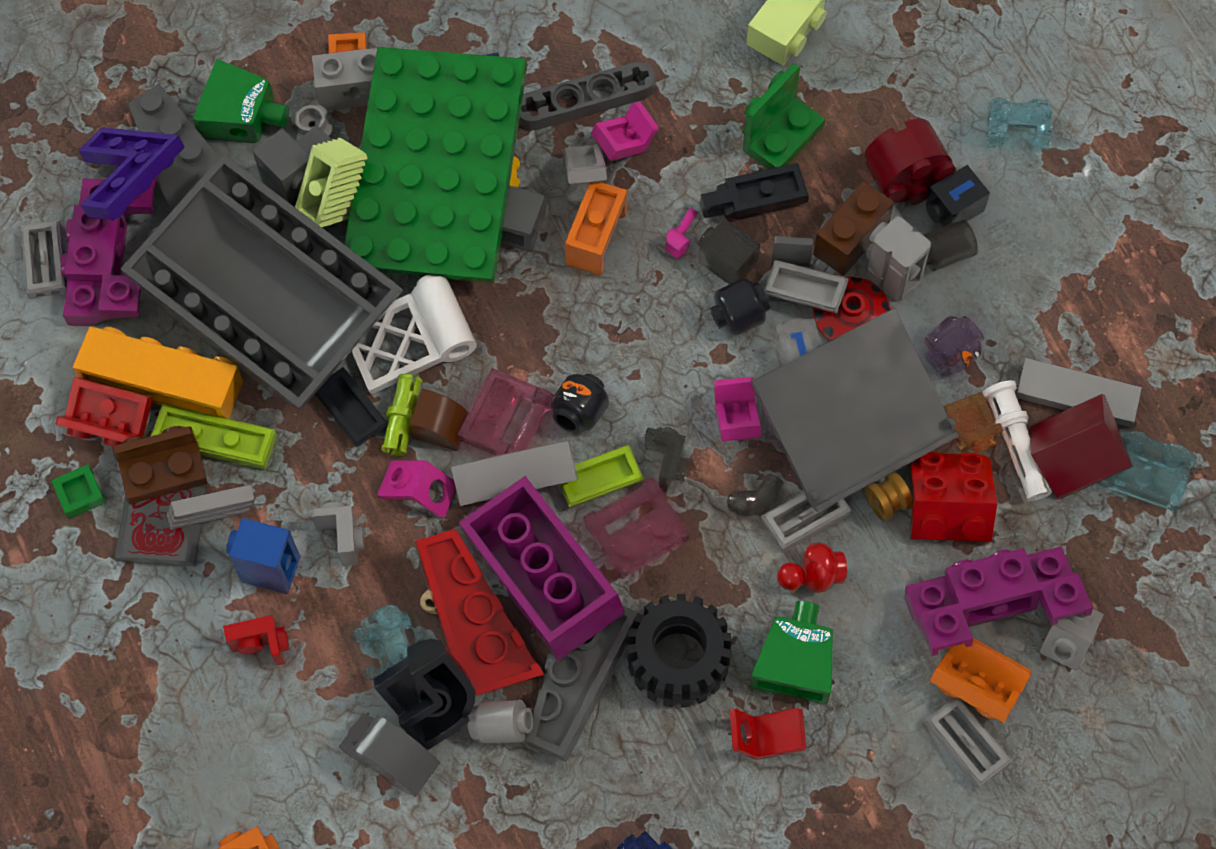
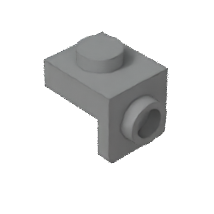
(349, 535)
(1071, 638)

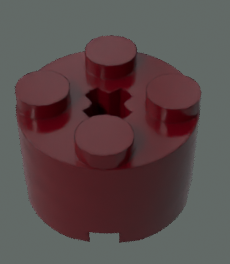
(908, 161)

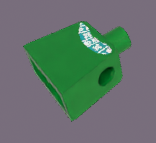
(237, 106)
(796, 657)

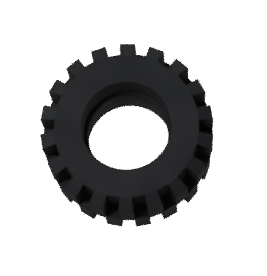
(681, 618)

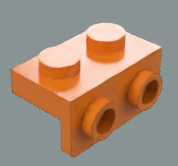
(981, 678)

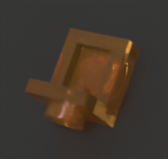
(974, 423)

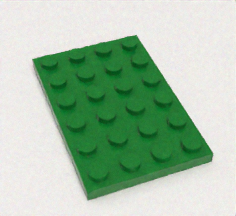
(436, 163)

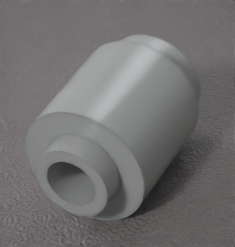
(500, 721)

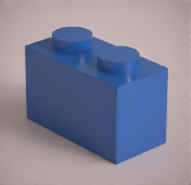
(263, 555)

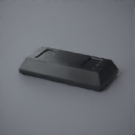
(350, 407)

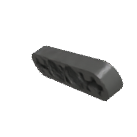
(588, 102)

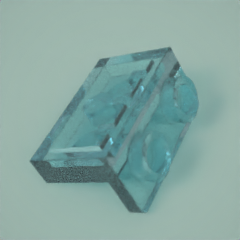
(1157, 471)

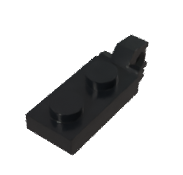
(756, 193)

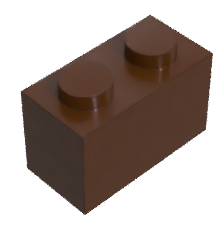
(848, 230)

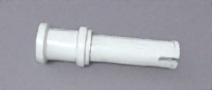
(1014, 422)

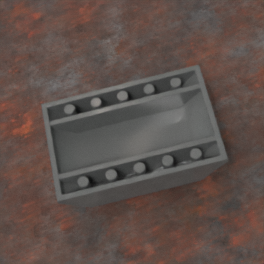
(260, 282)

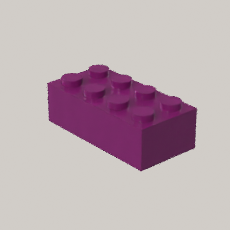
(542, 568)

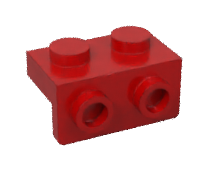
(105, 412)

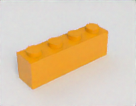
(168, 374)

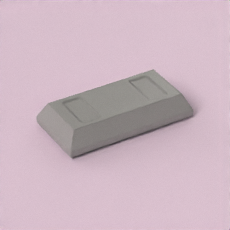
(805, 286)

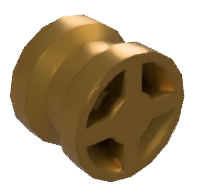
(889, 496)

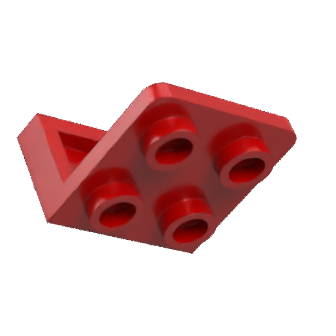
(953, 497)

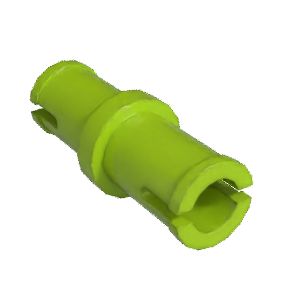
(400, 414)

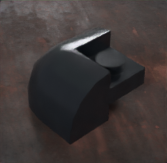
(428, 692)

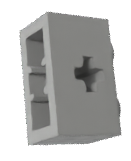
(344, 78)

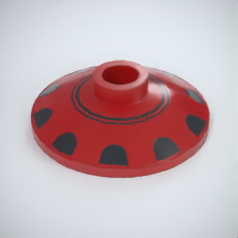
(859, 291)

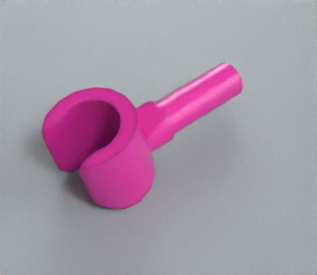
(676, 242)

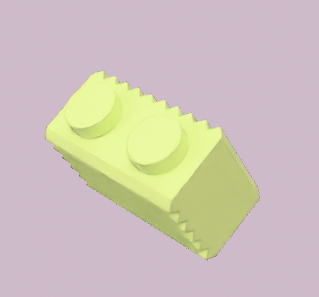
(330, 181)

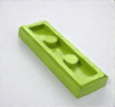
(222, 437)

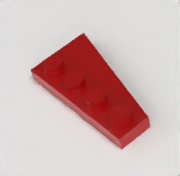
(473, 616)

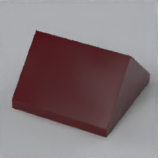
(1079, 447)

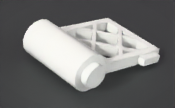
(441, 330)

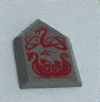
(147, 533)

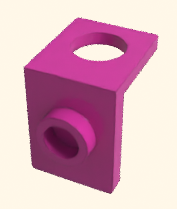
(412, 482)

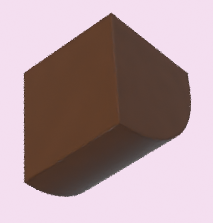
(437, 420)

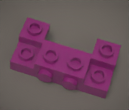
(95, 262)
(994, 590)

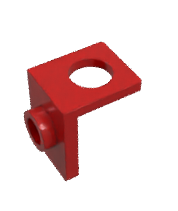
(768, 733)

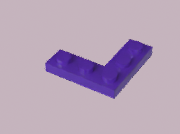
(140, 160)

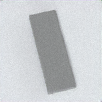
(1066, 388)
(490, 476)

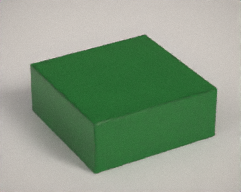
(78, 491)

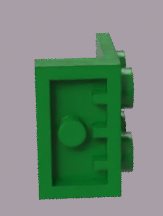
(779, 123)

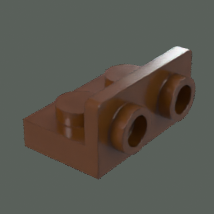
(160, 464)

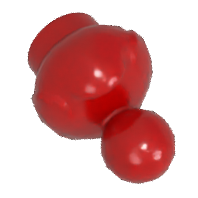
(818, 572)

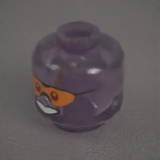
(953, 344)

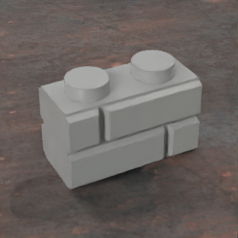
(897, 257)

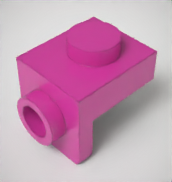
(626, 134)
(736, 409)

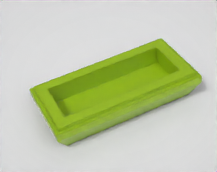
(602, 476)

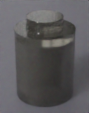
(951, 245)

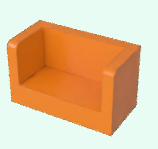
(595, 226)

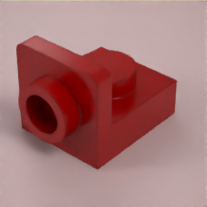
(253, 634)

